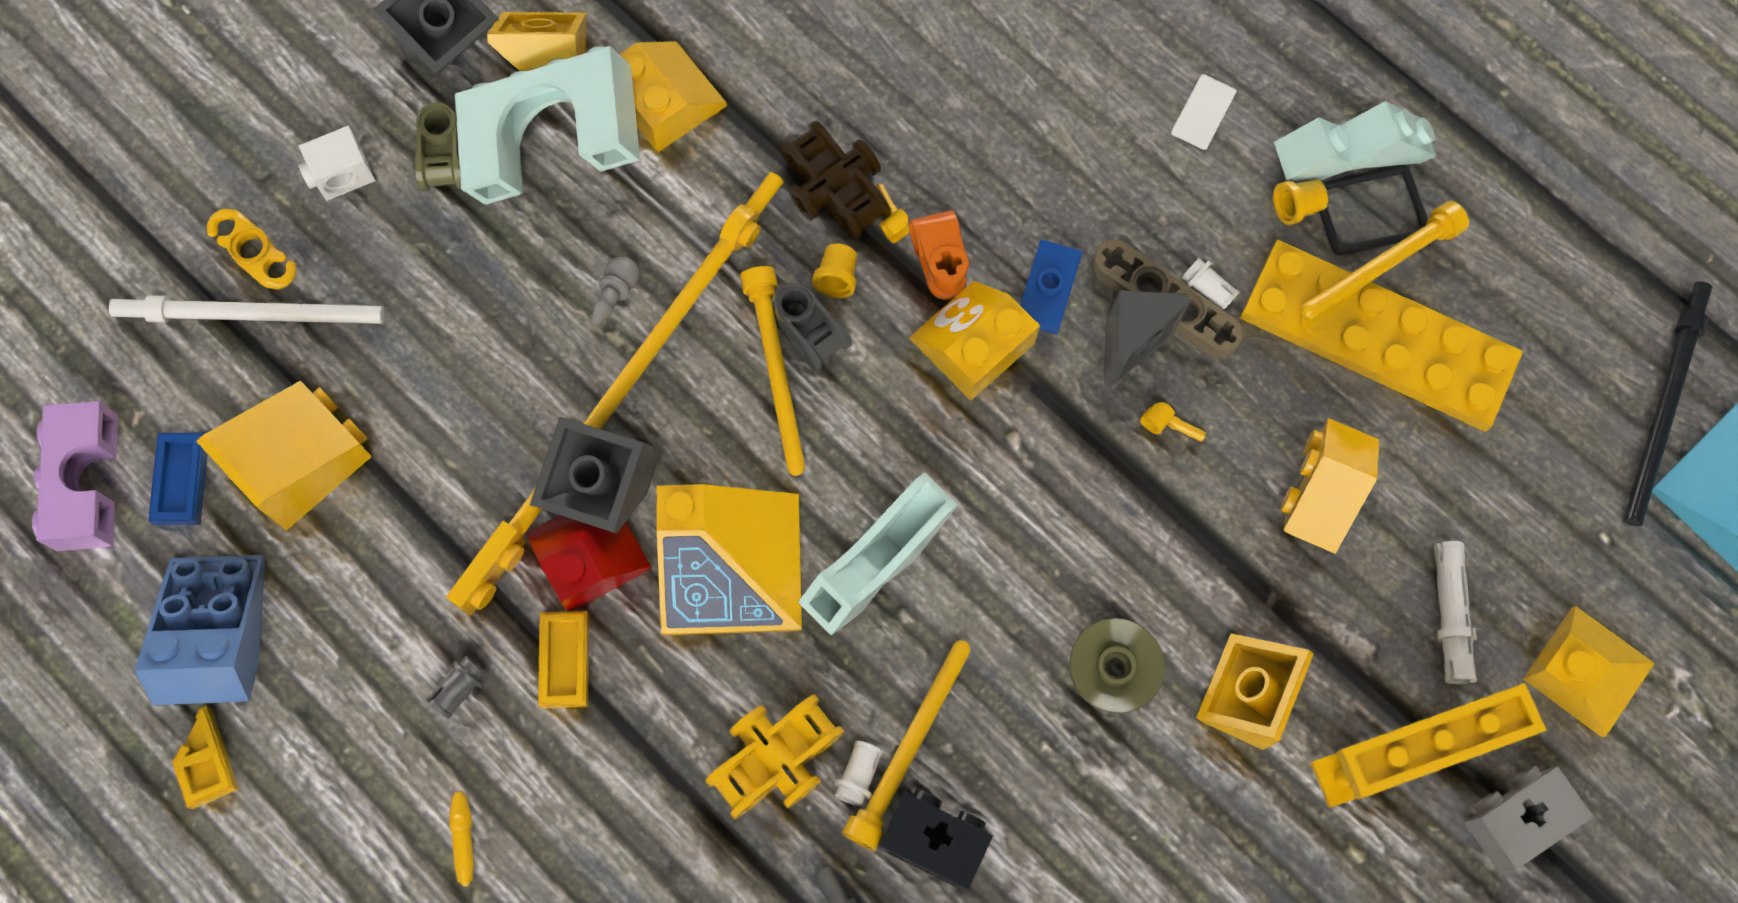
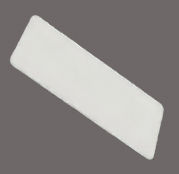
(1203, 112)

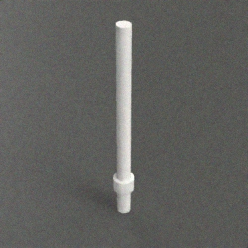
(162, 309)

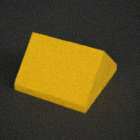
(1254, 689)

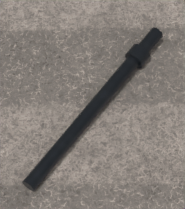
(1690, 327)

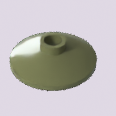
(1132, 648)

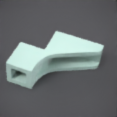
(1372, 139)
(879, 555)

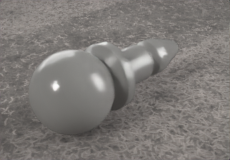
(619, 277)

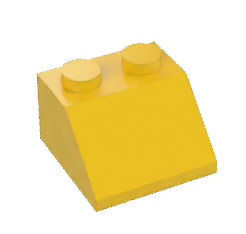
(669, 92)

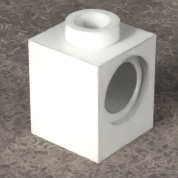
(335, 163)

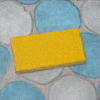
(563, 659)

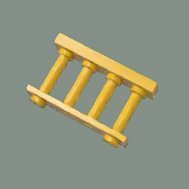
(1428, 746)

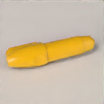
(460, 826)

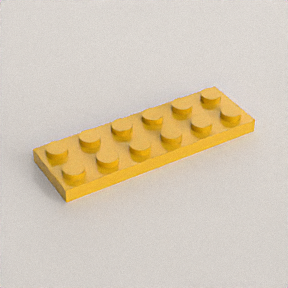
(1385, 337)

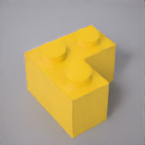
(1336, 482)

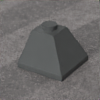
(594, 475)

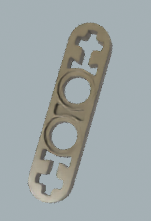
(1169, 284)

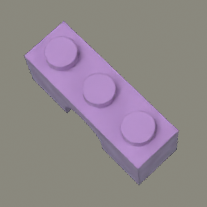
(69, 441)

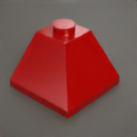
(585, 559)

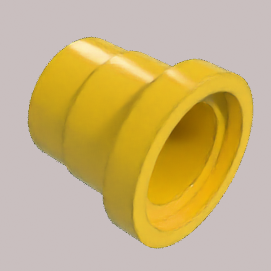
(1298, 200)
(836, 272)

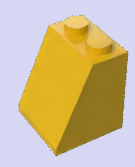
(287, 452)

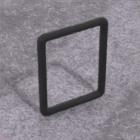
(1357, 247)

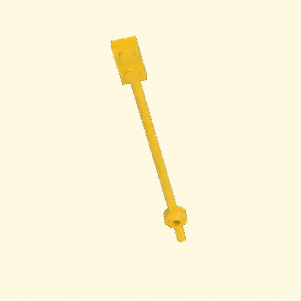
(506, 544)

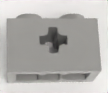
(1553, 814)

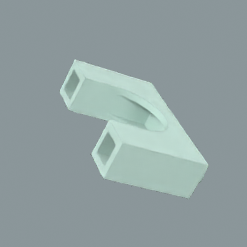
(497, 113)

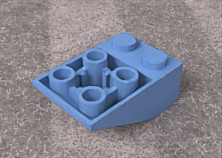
(204, 631)

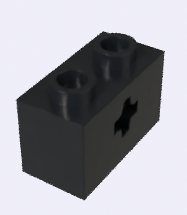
(952, 863)

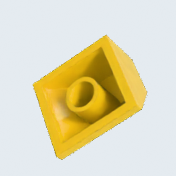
(538, 37)
(1588, 671)

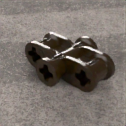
(835, 180)

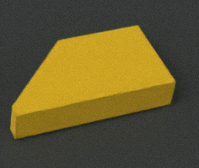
(203, 763)

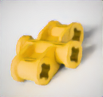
(760, 766)

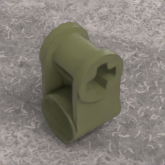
(437, 154)

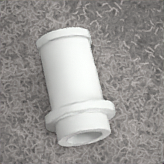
(1209, 284)
(858, 774)

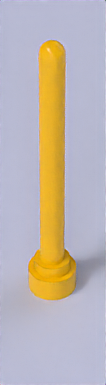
(1444, 223)
(759, 286)
(867, 824)

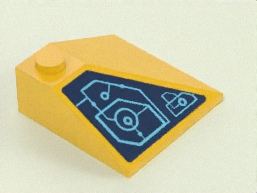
(728, 560)

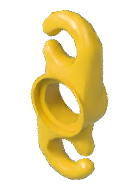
(259, 265)

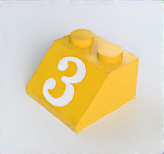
(976, 337)

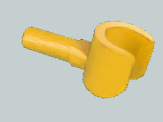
(895, 225)
(1161, 415)

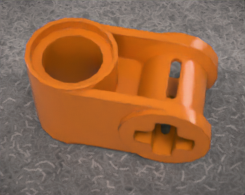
(940, 248)

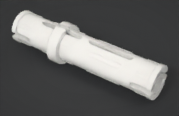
(1455, 620)

